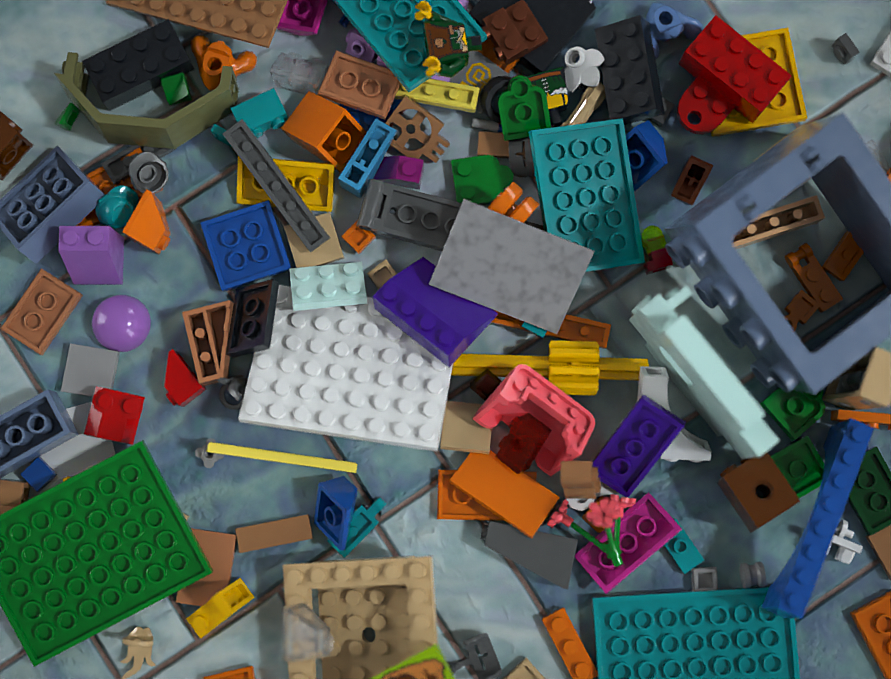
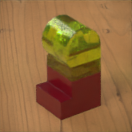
(654, 243)

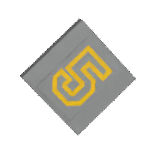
(478, 73)

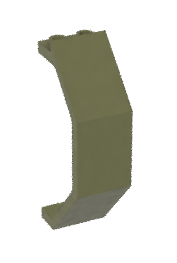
(151, 132)

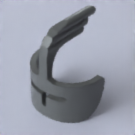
(517, 162)
(490, 661)

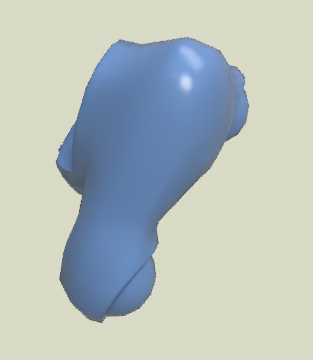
(669, 23)

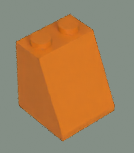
(324, 130)

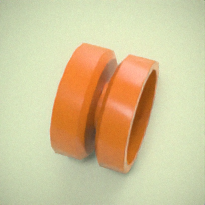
(505, 204)

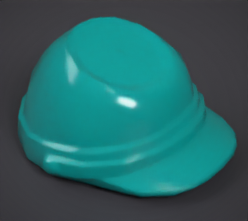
(117, 206)

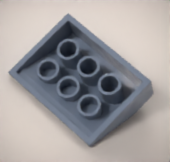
(47, 198)

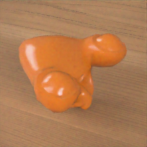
(214, 56)

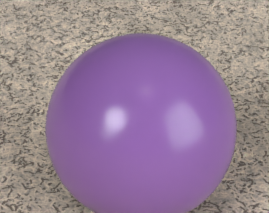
(121, 323)

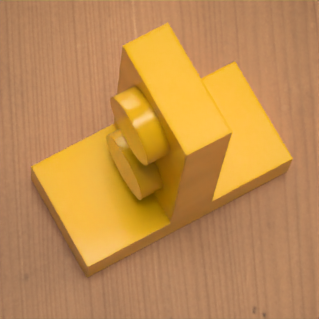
(220, 607)

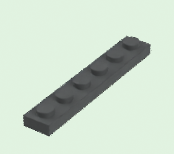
(276, 185)

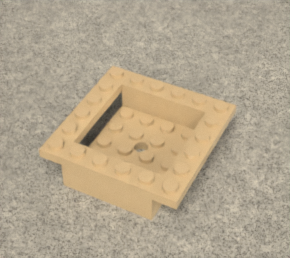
(380, 593)

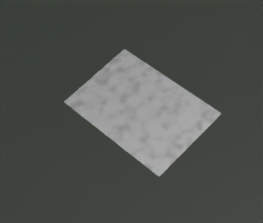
(511, 267)

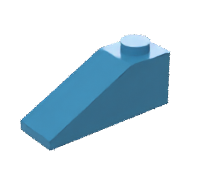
(366, 158)

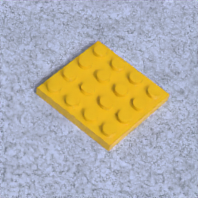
(788, 104)

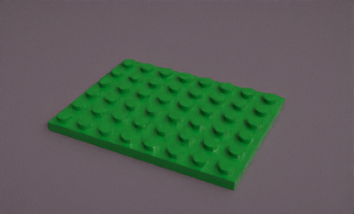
(94, 553)

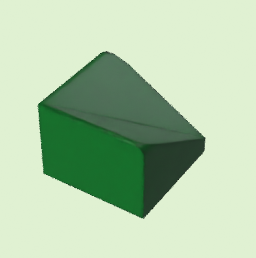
(176, 89)

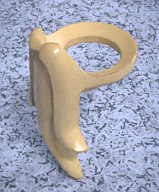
(140, 647)

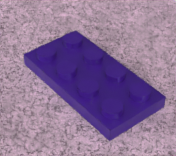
(636, 445)

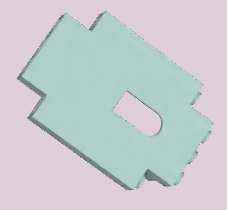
(702, 374)

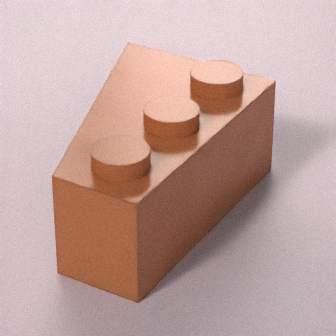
(208, 340)

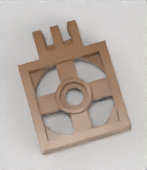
(429, 142)

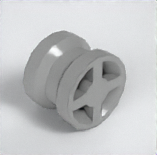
(752, 575)

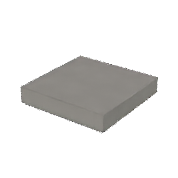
(89, 368)

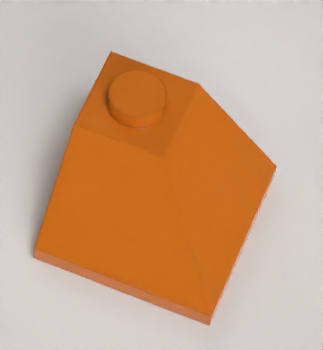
(149, 224)

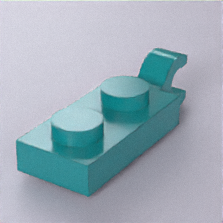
(361, 525)

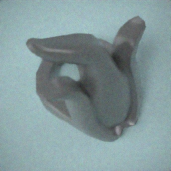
(233, 385)

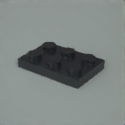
(252, 318)

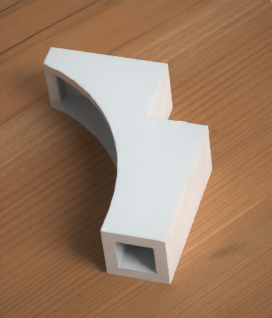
(686, 446)

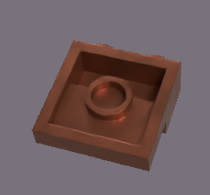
(513, 32)

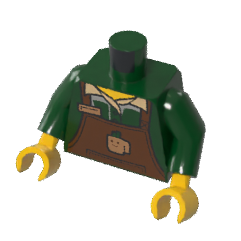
(445, 42)

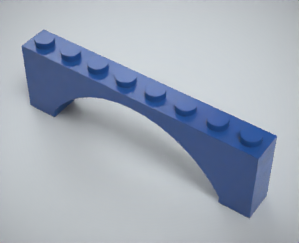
(843, 456)

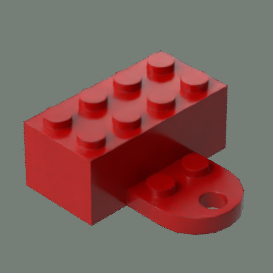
(728, 77)

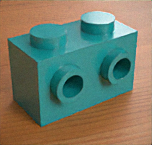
(261, 112)

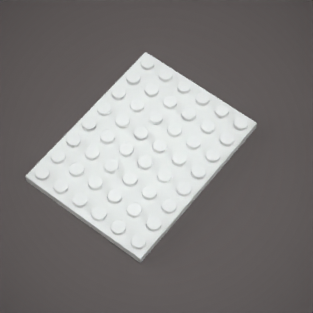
(346, 377)

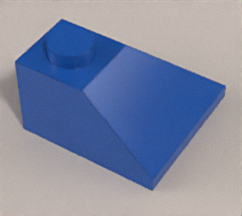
(645, 153)
(335, 509)

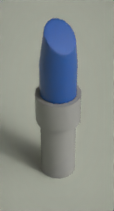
(487, 125)

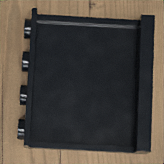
(557, 18)

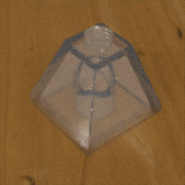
(304, 634)

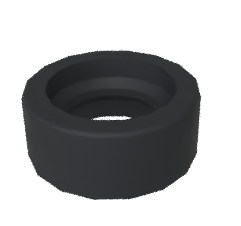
(487, 94)

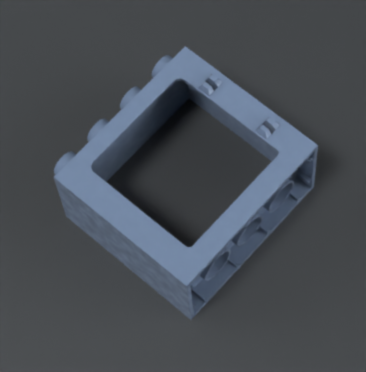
(861, 198)

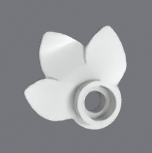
(583, 71)

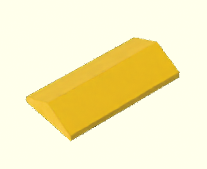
(310, 179)

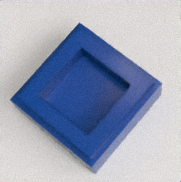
(38, 474)

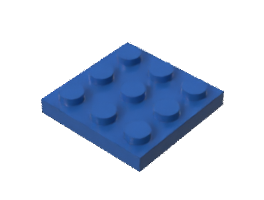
(246, 245)

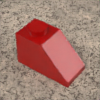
(181, 381)

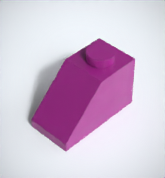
(401, 171)

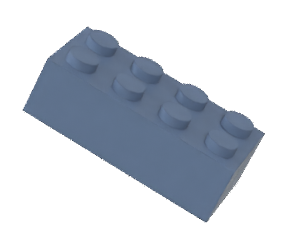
(33, 430)

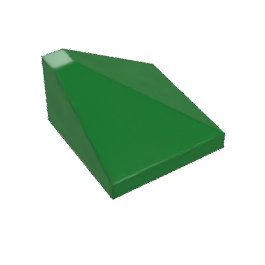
(68, 117)

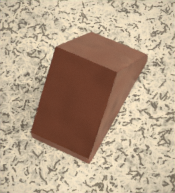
(691, 180)

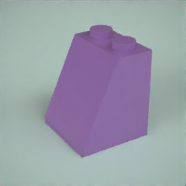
(92, 254)

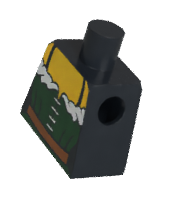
(554, 85)

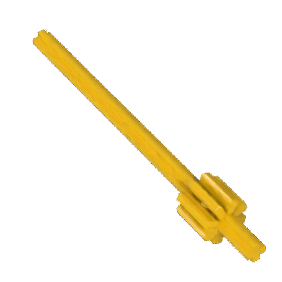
(570, 366)

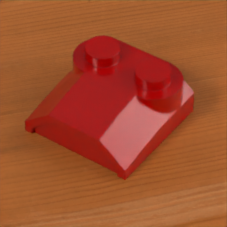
(114, 415)

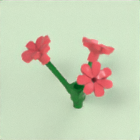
(602, 514)

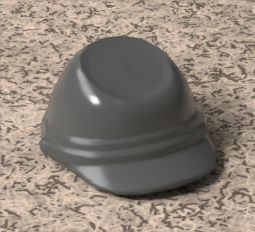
(148, 172)

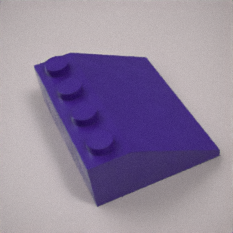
(430, 315)

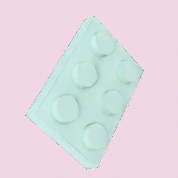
(327, 286)

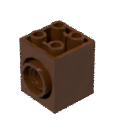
(12, 145)
(759, 474)

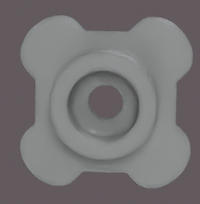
(203, 454)

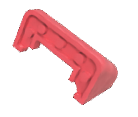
(531, 393)

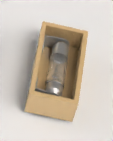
(863, 384)

